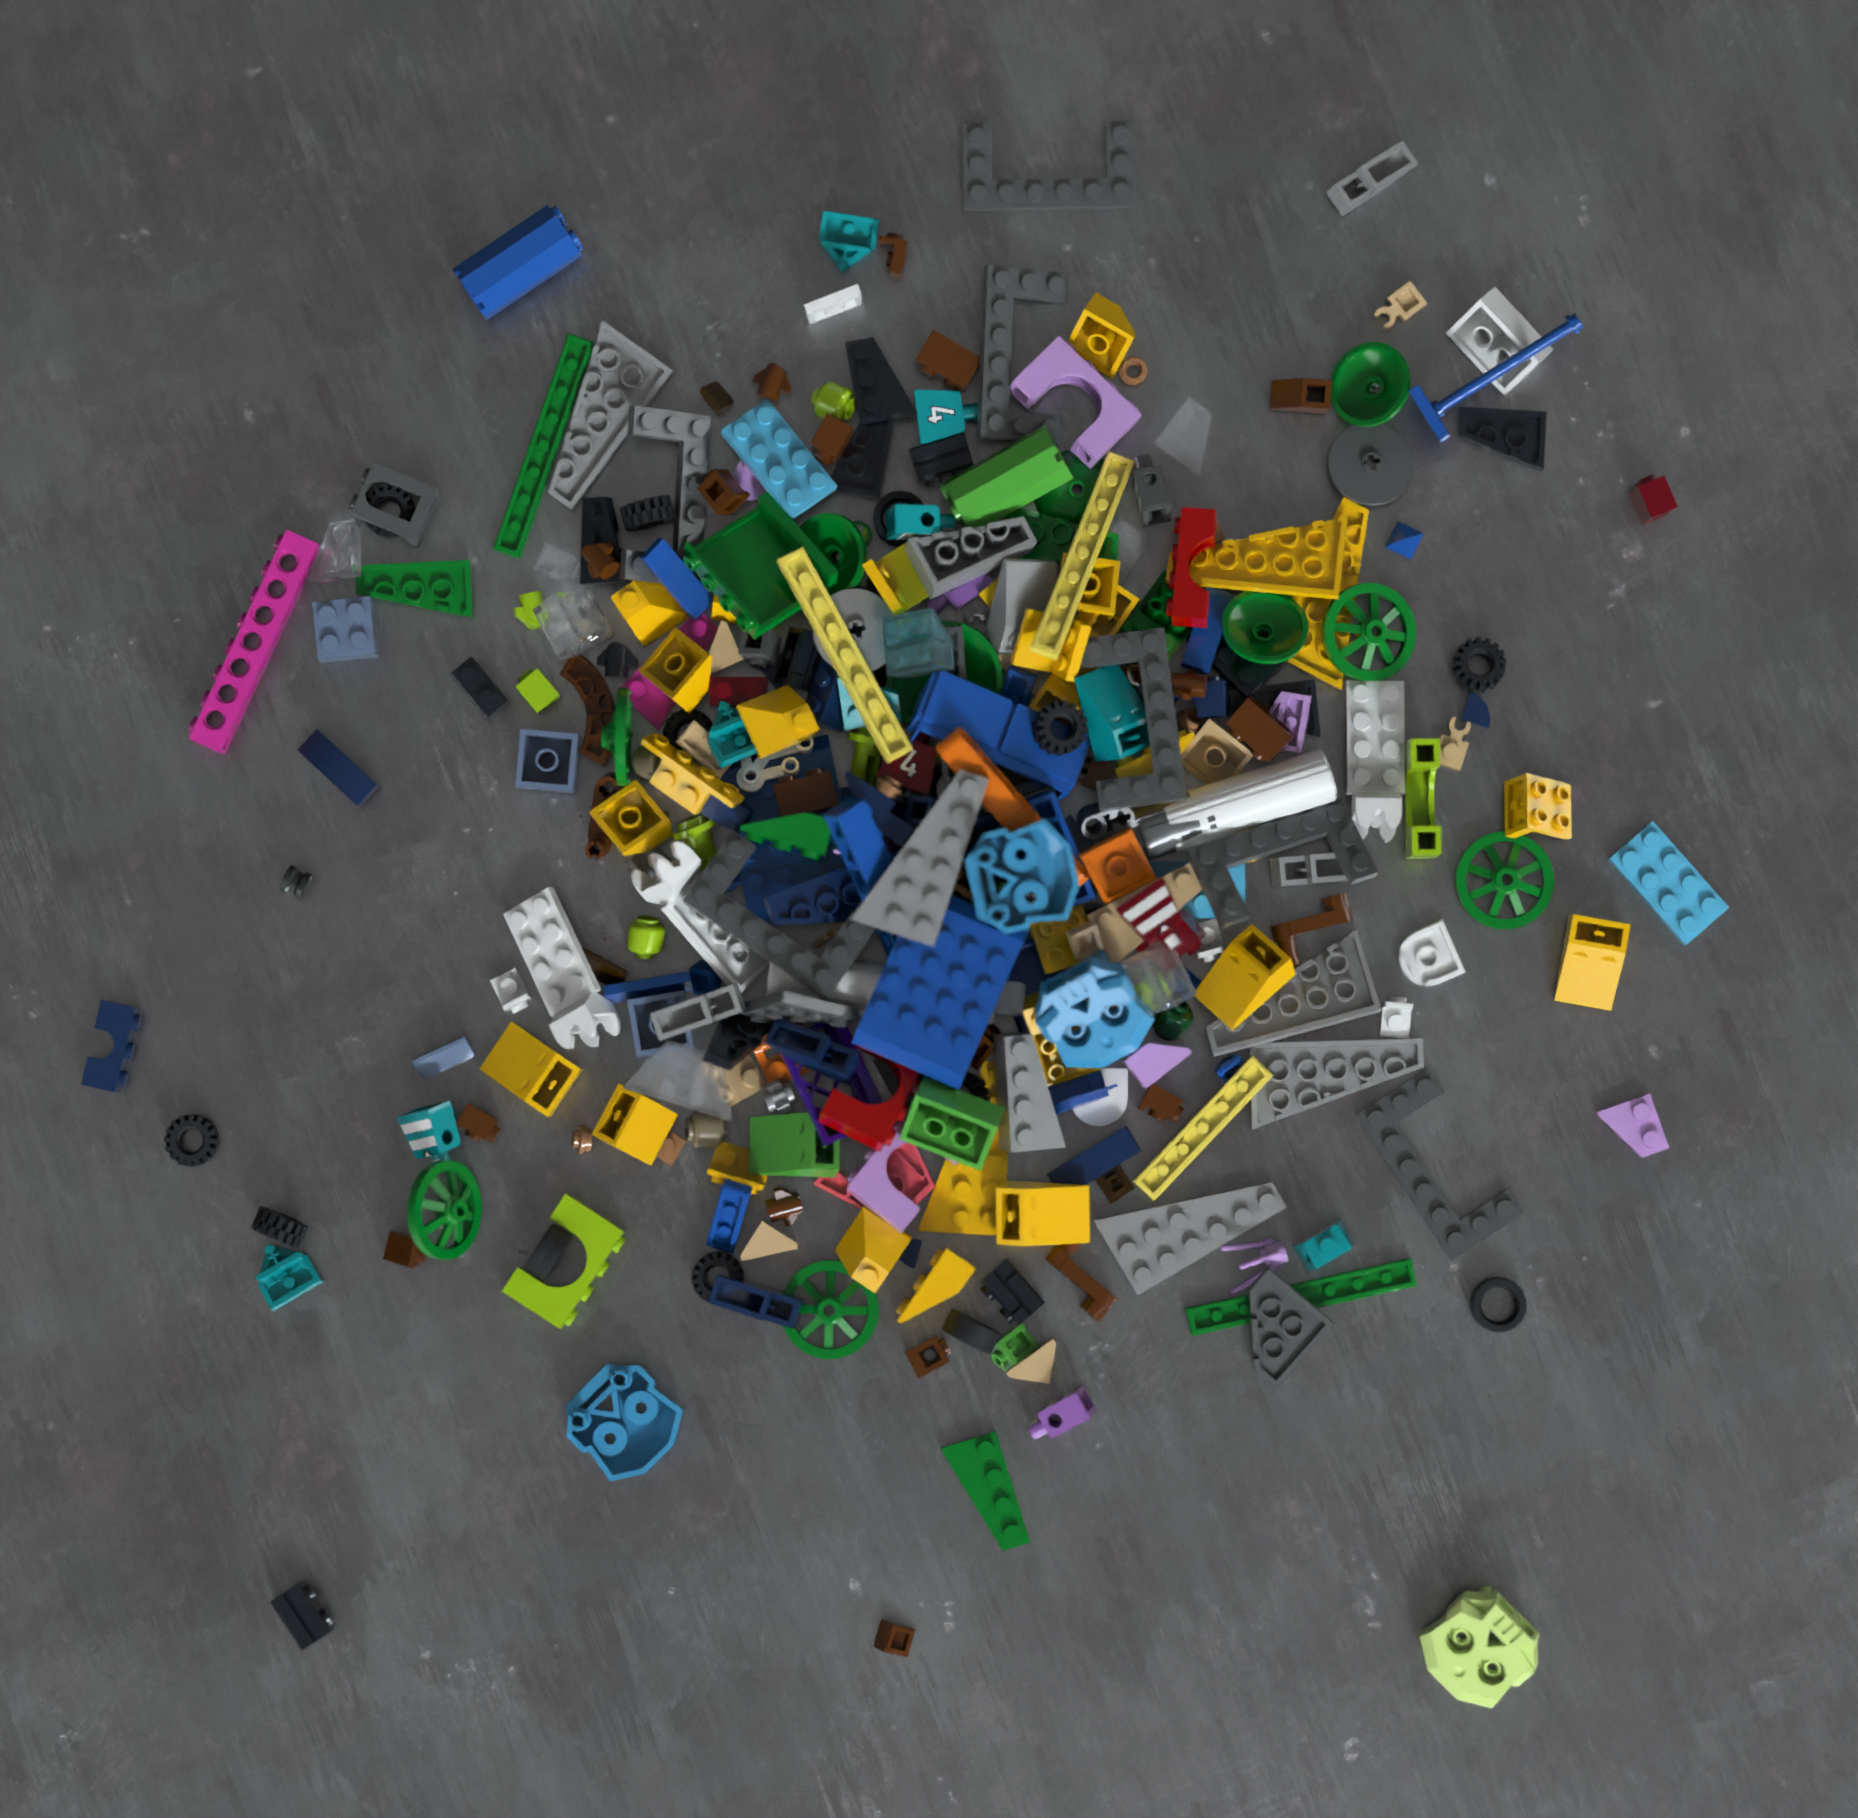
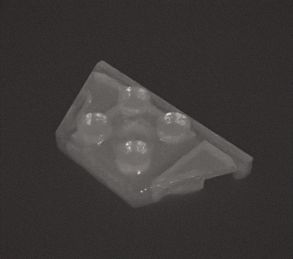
(683, 1078)

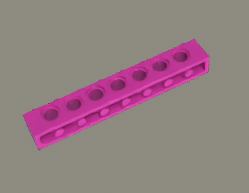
(286, 545)

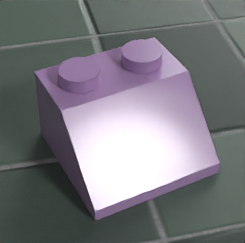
(1153, 1061)

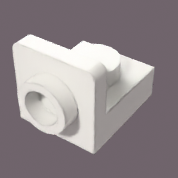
(1211, 942)
(511, 991)
(1395, 1018)

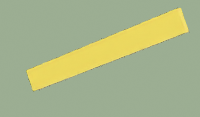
(1082, 556)
(844, 655)

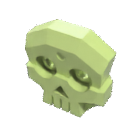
(1464, 1663)

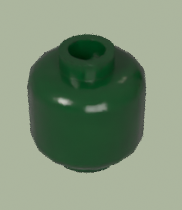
(1173, 1022)

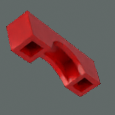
(1196, 534)

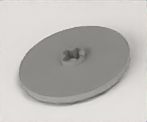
(865, 612)

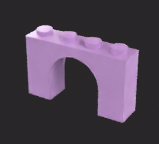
(1063, 365)
(875, 1190)

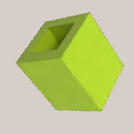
(537, 690)

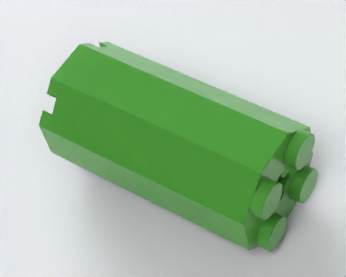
(1006, 480)

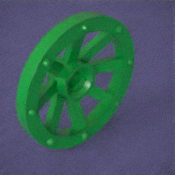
(1363, 632)
(618, 736)
(1496, 881)
(449, 1210)
(828, 1351)

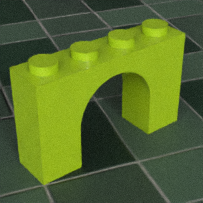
(1421, 832)
(599, 1238)

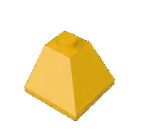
(1102, 335)
(1101, 587)
(648, 610)
(679, 670)
(777, 720)
(632, 820)
(871, 1249)

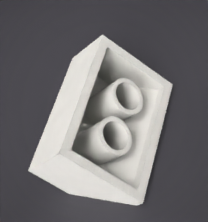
(1493, 333)

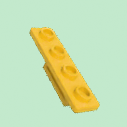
(685, 779)

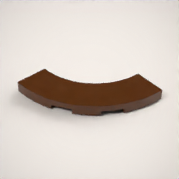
(597, 701)

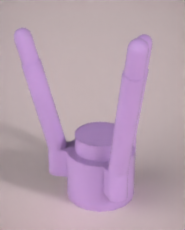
(1272, 1254)

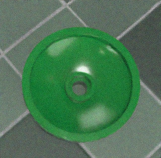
(1360, 374)
(1062, 501)
(836, 534)
(1265, 615)

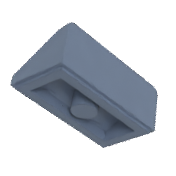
(443, 1057)

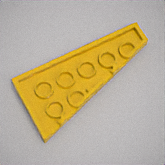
(1277, 561)
(1312, 656)
(965, 1196)

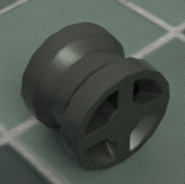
(295, 882)

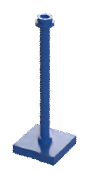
(1435, 410)

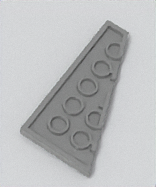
(616, 378)
(921, 879)
(1321, 994)
(1326, 1070)
(1172, 1236)

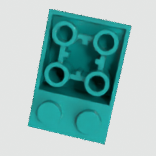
(1113, 713)

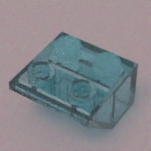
(916, 644)

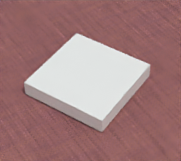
(833, 304)

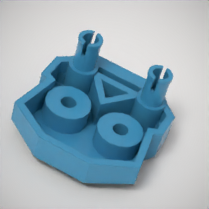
(1045, 871)
(1103, 1032)
(639, 1436)

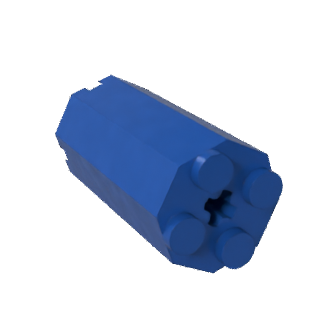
(518, 261)

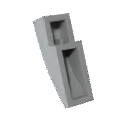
(1372, 178)
(1306, 870)
(698, 1011)

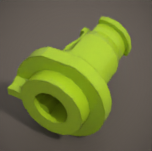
(866, 756)
(698, 836)

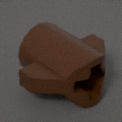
(772, 382)
(600, 560)
(1189, 684)
(784, 1206)

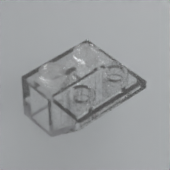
(573, 622)
(1159, 977)

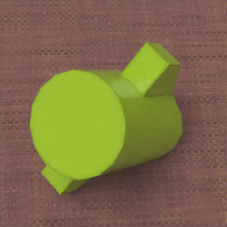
(528, 603)

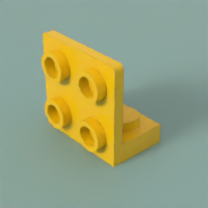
(896, 581)
(1070, 654)
(1537, 806)
(1053, 943)
(733, 1164)

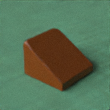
(894, 1638)

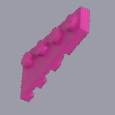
(646, 696)

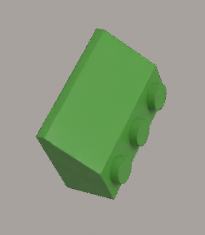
(952, 1123)

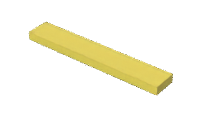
(1203, 1128)

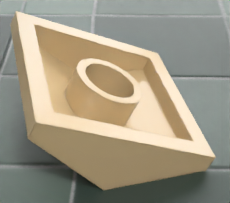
(1215, 754)

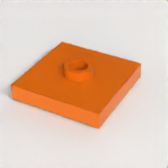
(1117, 866)

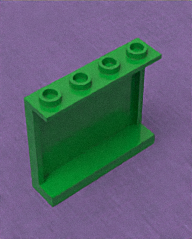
(743, 567)

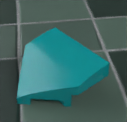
(848, 237)
(729, 737)
(286, 1276)

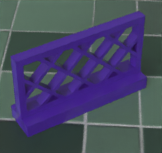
(860, 1083)

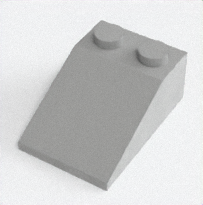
(1019, 587)

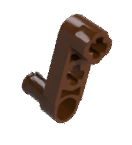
(595, 833)
(1336, 912)
(1098, 1298)

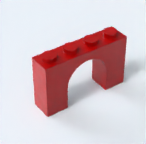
(871, 1122)

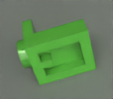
(1013, 1348)

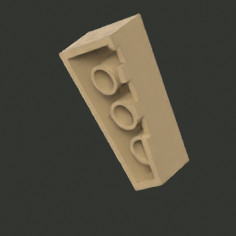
(1117, 936)

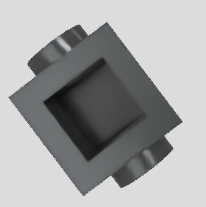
(760, 651)

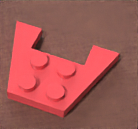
(904, 1169)

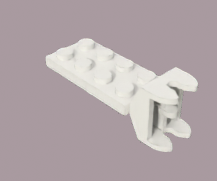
(1375, 754)
(672, 882)
(561, 970)

